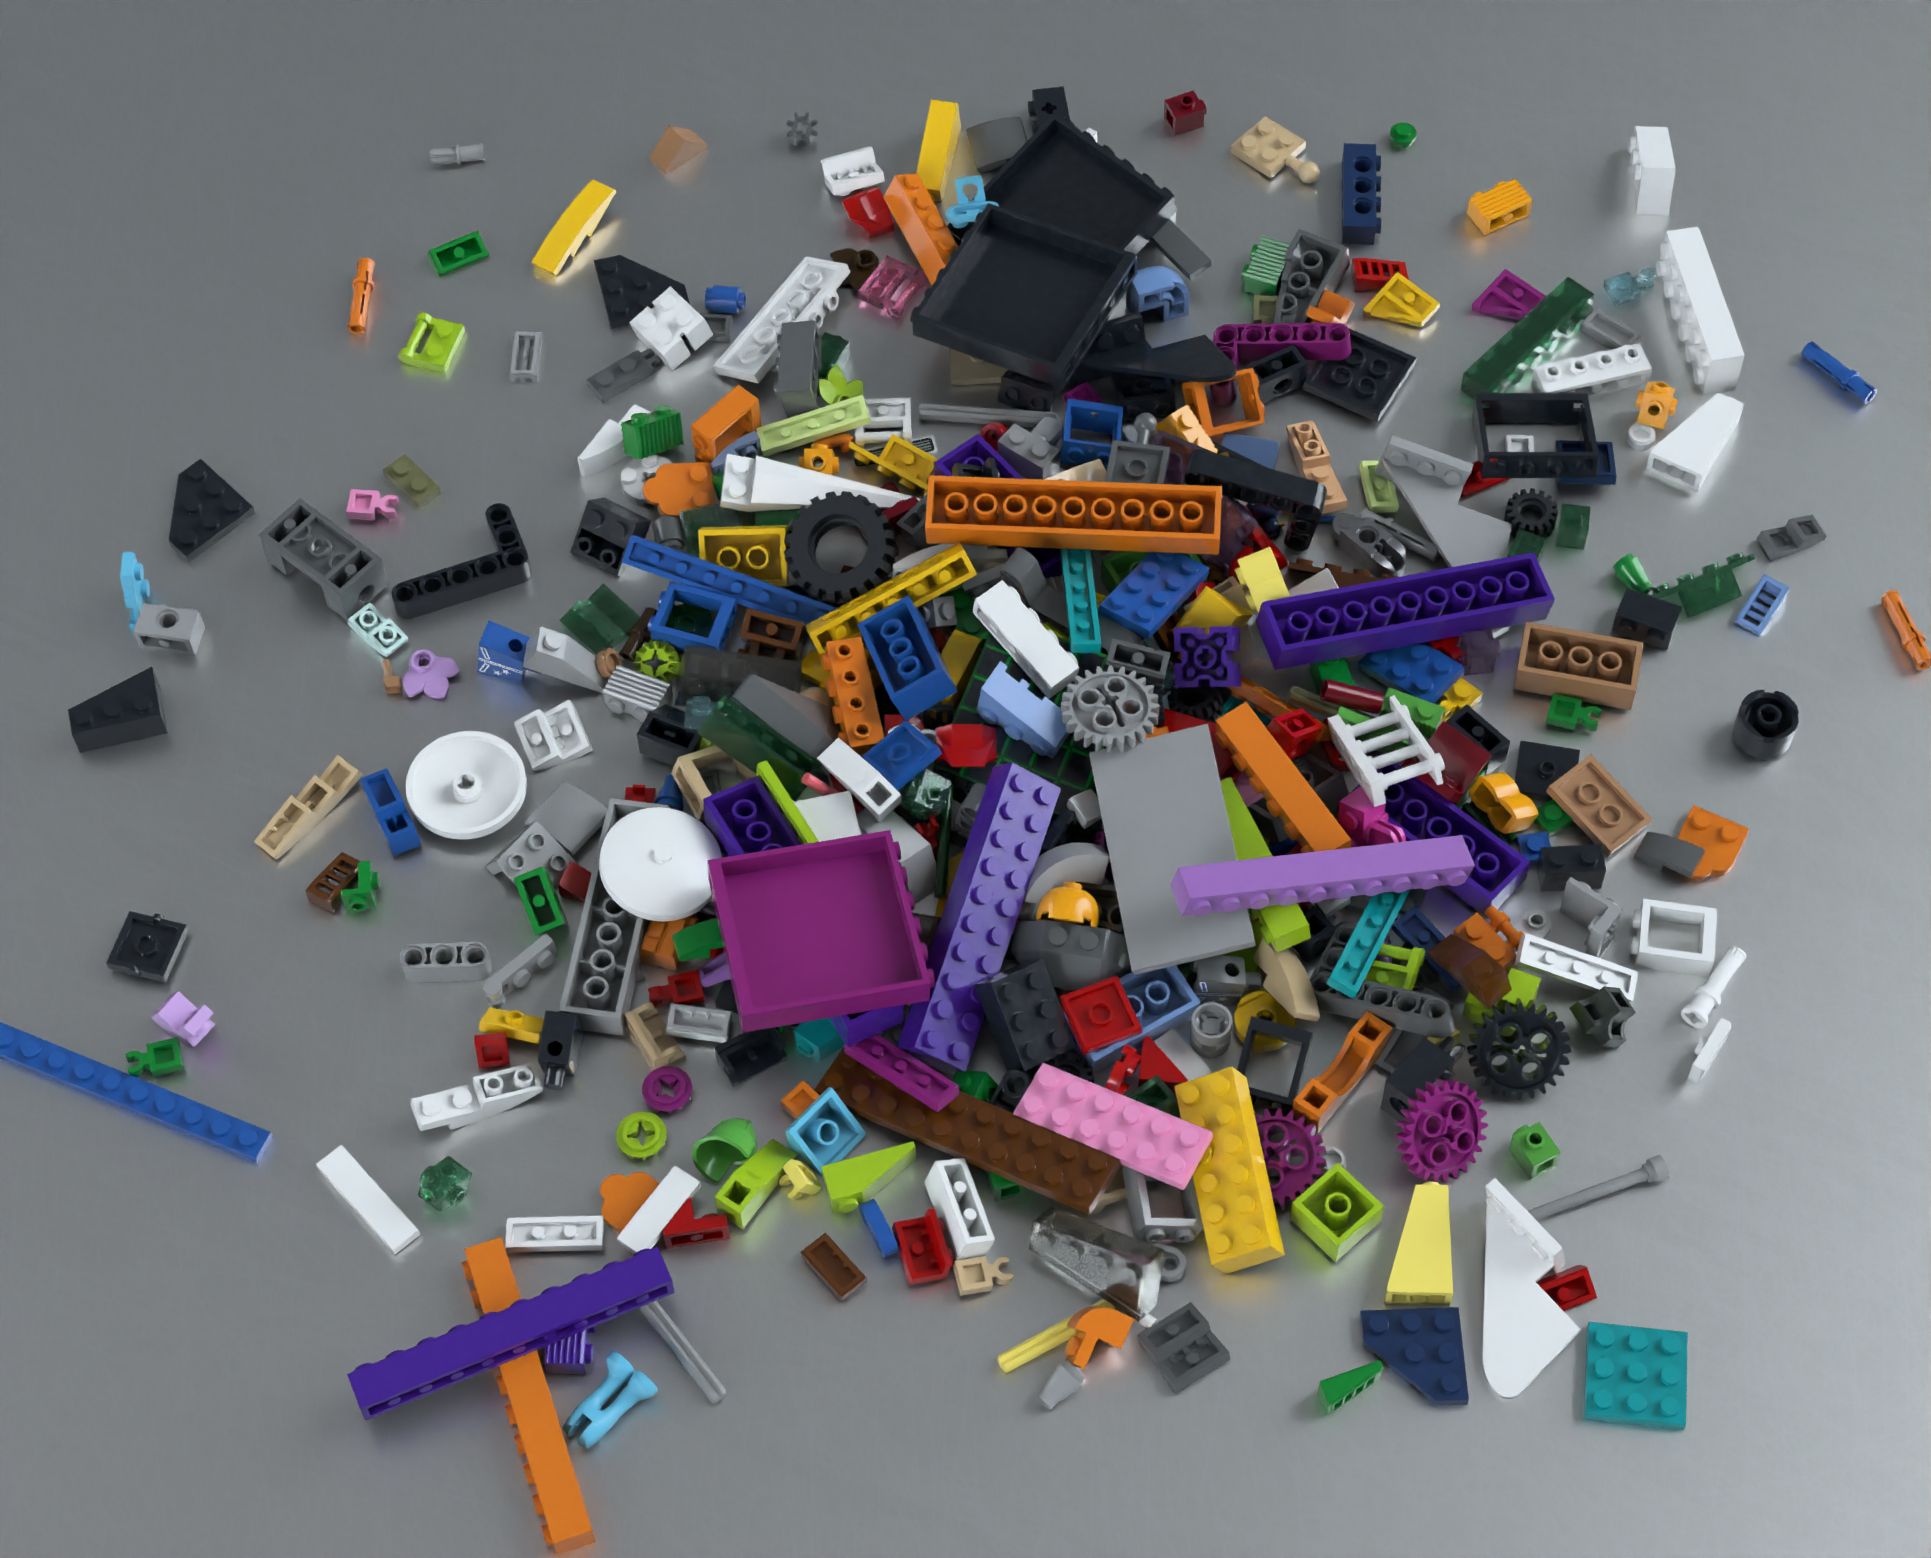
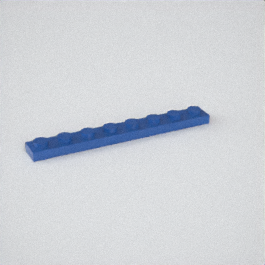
(723, 581)

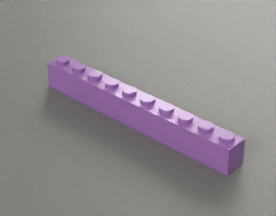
(1321, 875)

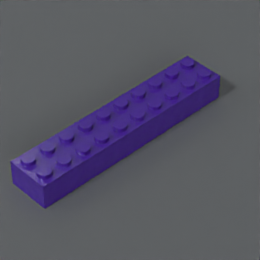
(1404, 610)
(750, 822)
(980, 915)

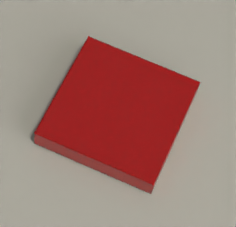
(1100, 1015)

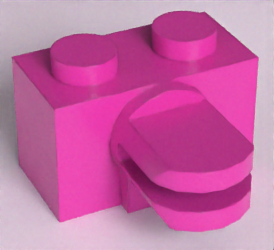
(1366, 823)

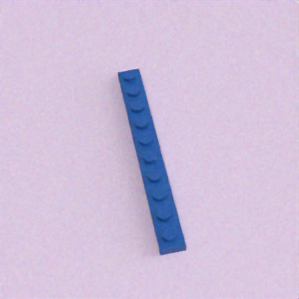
(133, 1094)

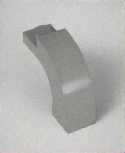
(1063, 864)

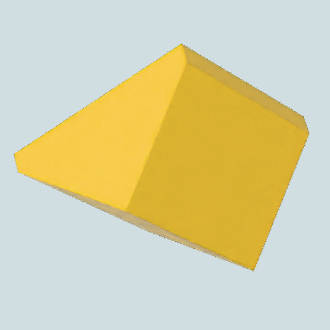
(1214, 610)

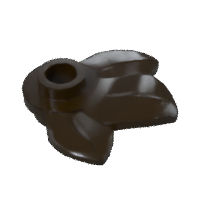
(860, 264)

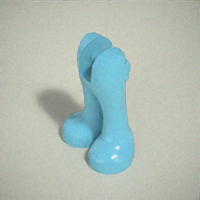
(619, 1373)

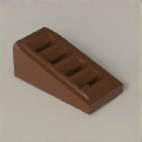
(330, 902)

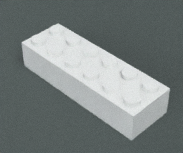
(1700, 311)

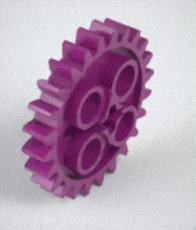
(1441, 1130)
(1293, 1179)

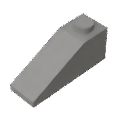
(563, 659)

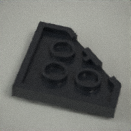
(630, 288)
(204, 510)

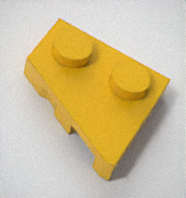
(1402, 303)

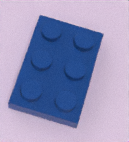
(1413, 670)

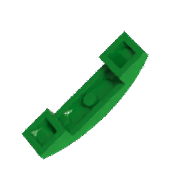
(697, 940)

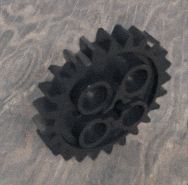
(1509, 1074)

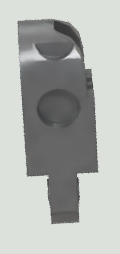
(1382, 553)

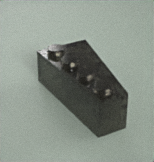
(1100, 1259)

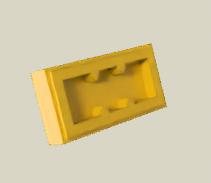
(512, 1022)

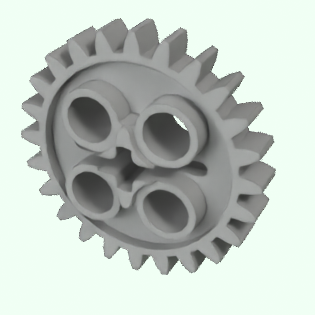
(1087, 709)

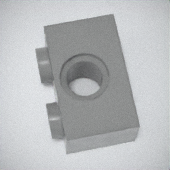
(155, 631)

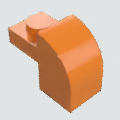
(1331, 309)
(1092, 1325)

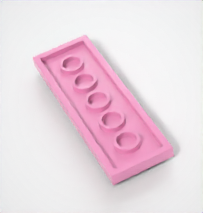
(1115, 1125)

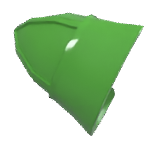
(727, 1144)

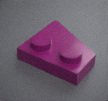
(1508, 297)

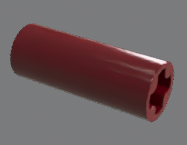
(1351, 696)

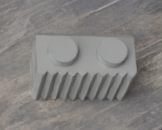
(635, 693)

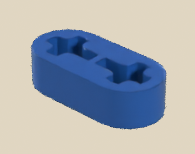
(878, 1228)

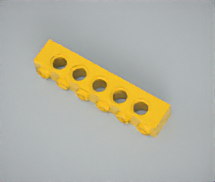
(919, 582)

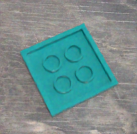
(1636, 1375)

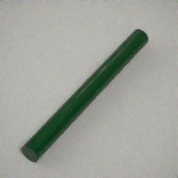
(943, 848)

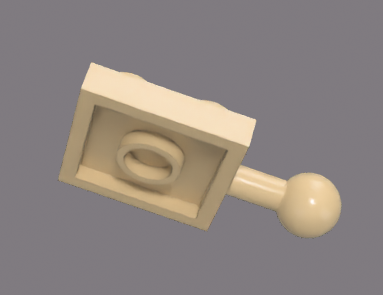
(1272, 147)

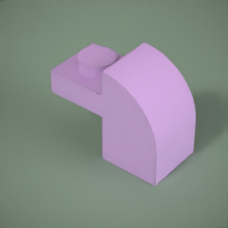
(183, 1019)

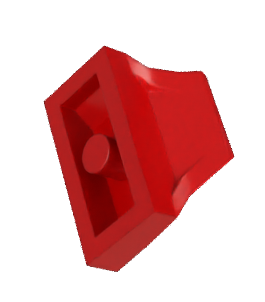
(870, 211)
(966, 744)

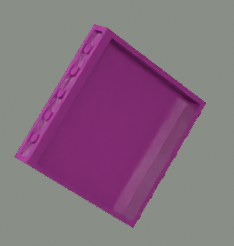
(819, 930)

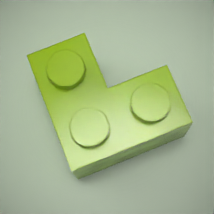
(1523, 986)

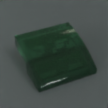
(600, 620)

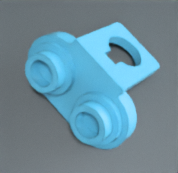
(967, 209)

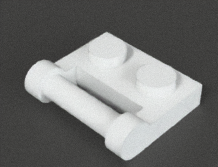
(886, 414)

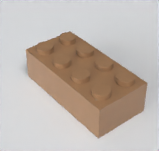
(1578, 665)

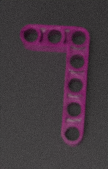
(1257, 341)

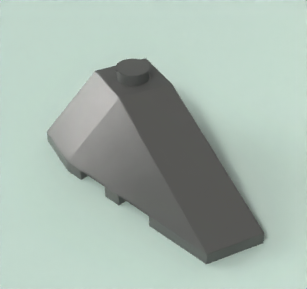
(790, 714)

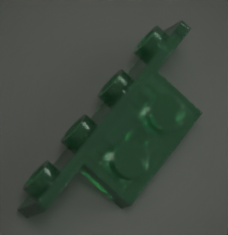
(1707, 590)

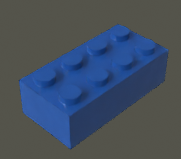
(907, 658)

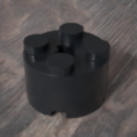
(1766, 724)

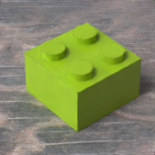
(1336, 1212)

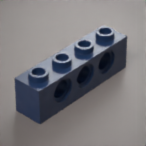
(1359, 194)

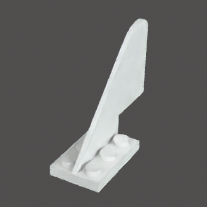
(1520, 1319)

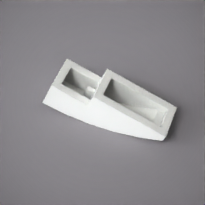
(606, 446)

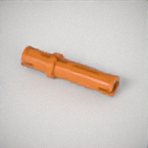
(362, 287)
(1912, 639)

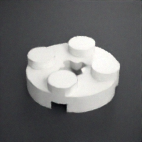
(634, 475)

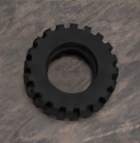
(818, 520)

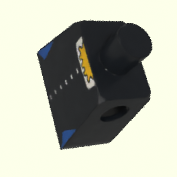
(559, 1047)

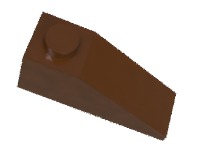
(1472, 969)

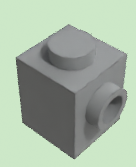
(939, 612)

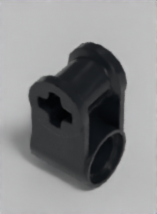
(1005, 1095)

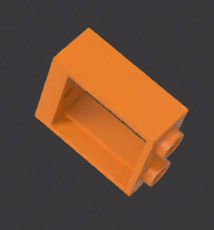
(1253, 408)
(725, 423)

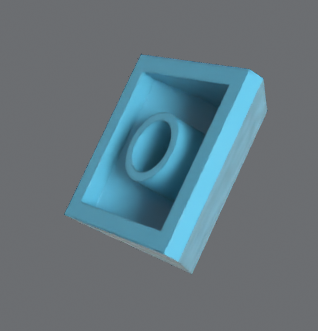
(824, 1132)

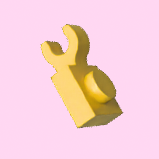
(1458, 696)

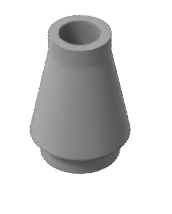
(1061, 1384)

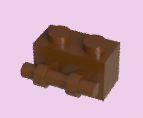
(773, 633)

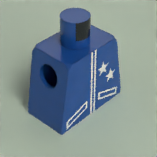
(502, 653)

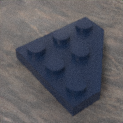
(1420, 1348)

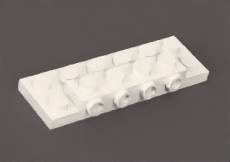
(802, 297)

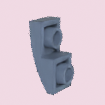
(746, 446)

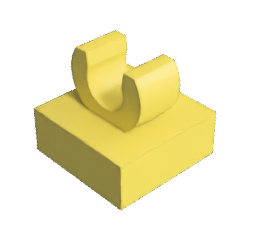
(802, 1177)

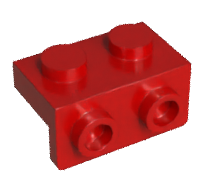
(923, 1248)

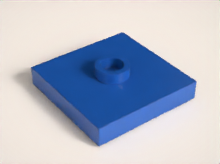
(902, 754)

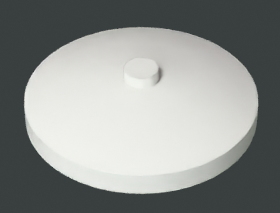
(466, 785)
(658, 863)

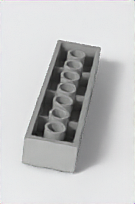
(605, 948)

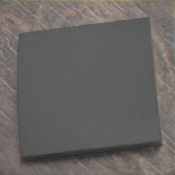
(996, 142)
(1183, 1347)

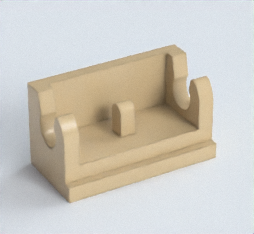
(650, 1035)

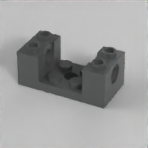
(346, 570)

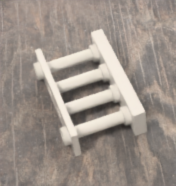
(1365, 767)

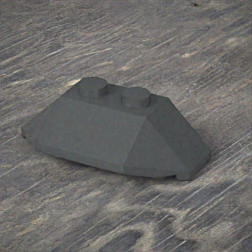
(1072, 952)

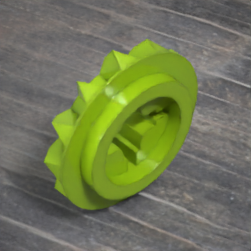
(665, 653)
(629, 1129)

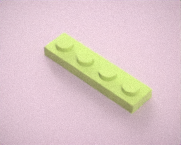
(813, 425)

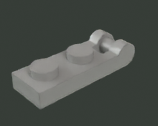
(519, 970)

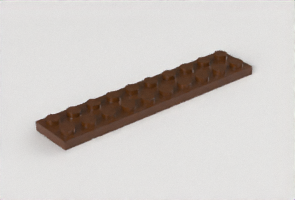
(980, 1135)

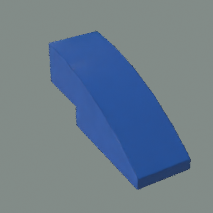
(390, 812)

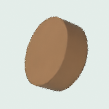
(606, 662)

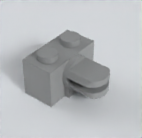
(1033, 452)

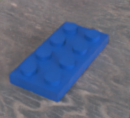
(1153, 592)

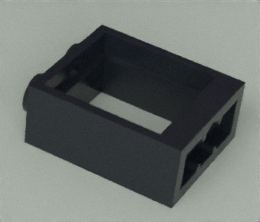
(1285, 1034)

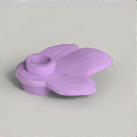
(429, 678)

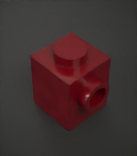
(1184, 113)

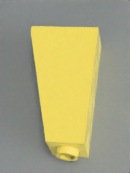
(1424, 1257)

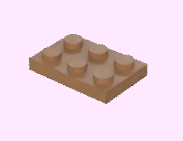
(1599, 805)

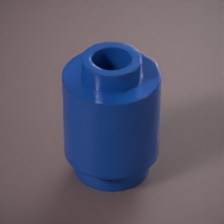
(725, 299)

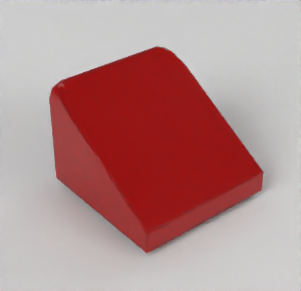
(574, 882)

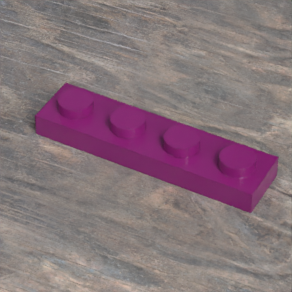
(904, 1071)

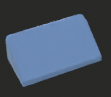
(1259, 450)

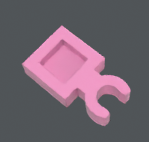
(368, 503)

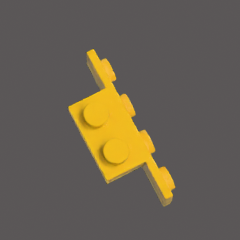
(902, 460)

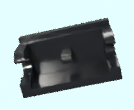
(750, 1055)

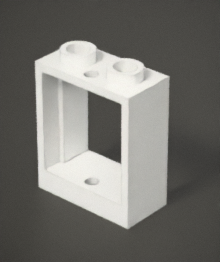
(1674, 960)

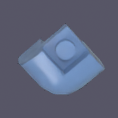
(1158, 289)

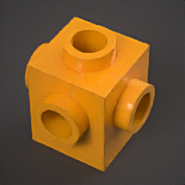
(1656, 404)
(820, 454)

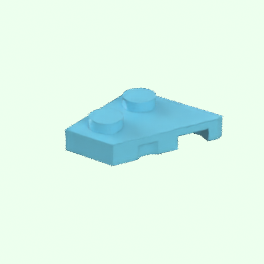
(133, 585)

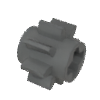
(799, 134)

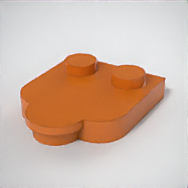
(680, 488)
(1718, 837)
(624, 1197)

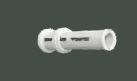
(1708, 996)

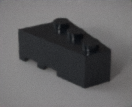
(120, 714)

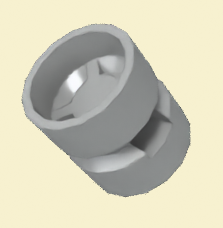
(1211, 1030)

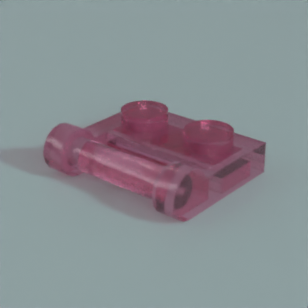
(886, 281)

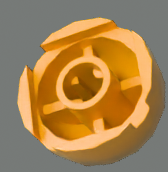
(1069, 905)

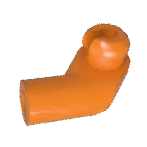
(837, 440)

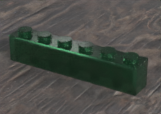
(1529, 340)

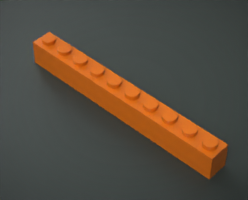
(531, 1409)

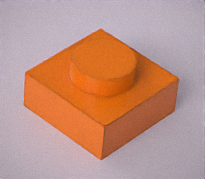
(799, 1099)

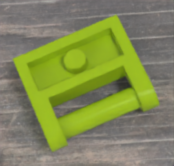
(440, 344)
(1393, 974)

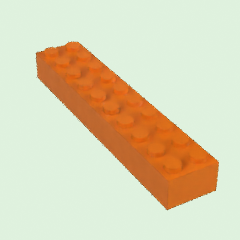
(1073, 514)

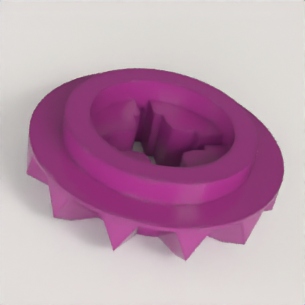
(670, 1077)

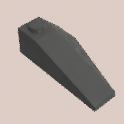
(1309, 269)

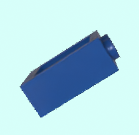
(1079, 416)
(720, 630)

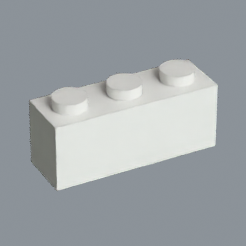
(960, 1208)

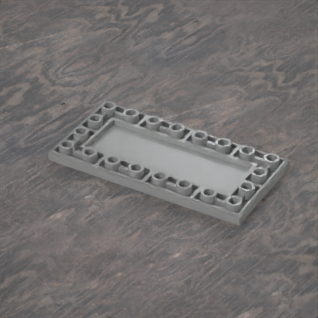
(1159, 814)

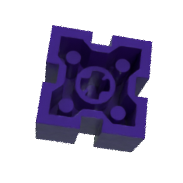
(1207, 657)

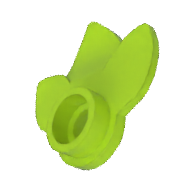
(837, 388)

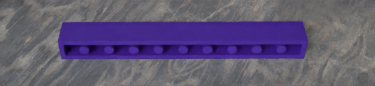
(510, 1333)

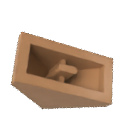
(676, 148)

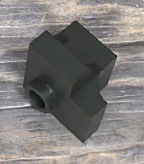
(1604, 1015)

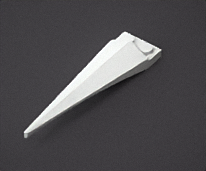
(774, 485)

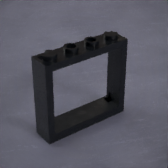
(1535, 409)

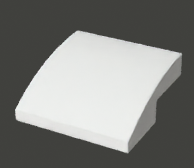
(553, 736)

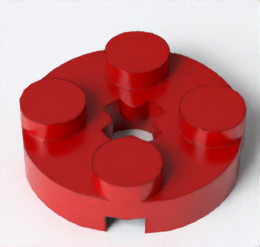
(1122, 1069)

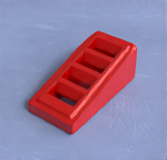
(1364, 269)

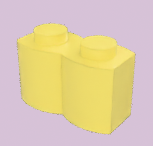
(1262, 578)

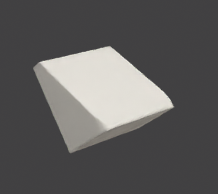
(1085, 807)

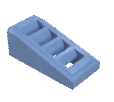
(1771, 586)

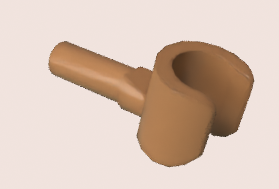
(392, 683)

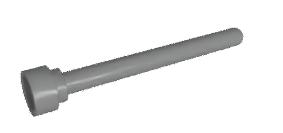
(1653, 1170)

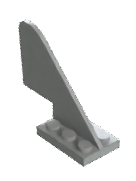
(1433, 490)

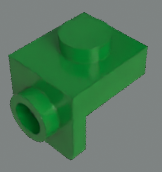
(364, 896)
(976, 1083)

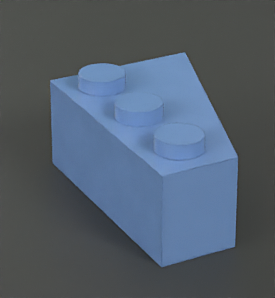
(1021, 713)

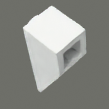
(861, 779)

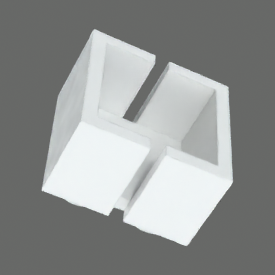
(667, 323)

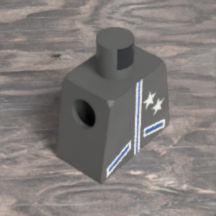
(1221, 979)

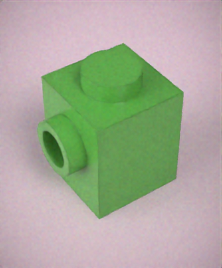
(1534, 1150)

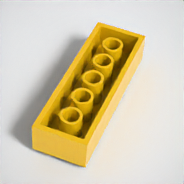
(1232, 1173)

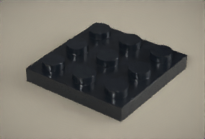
(1364, 379)

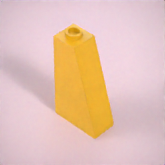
(939, 147)

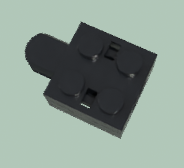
(1422, 1065)

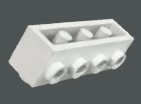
(1595, 373)
(1026, 638)

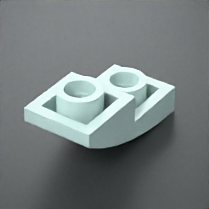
(376, 630)

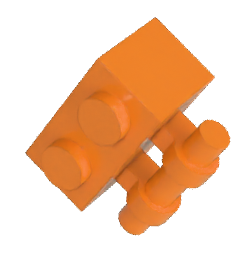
(1485, 936)

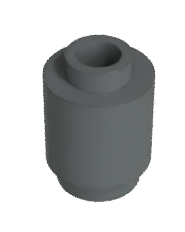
(668, 532)

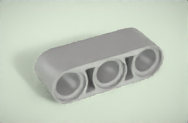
(433, 954)

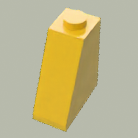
(960, 659)

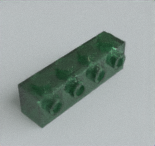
(754, 741)

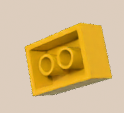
(748, 550)

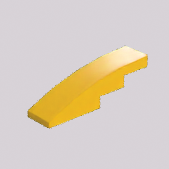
(572, 227)

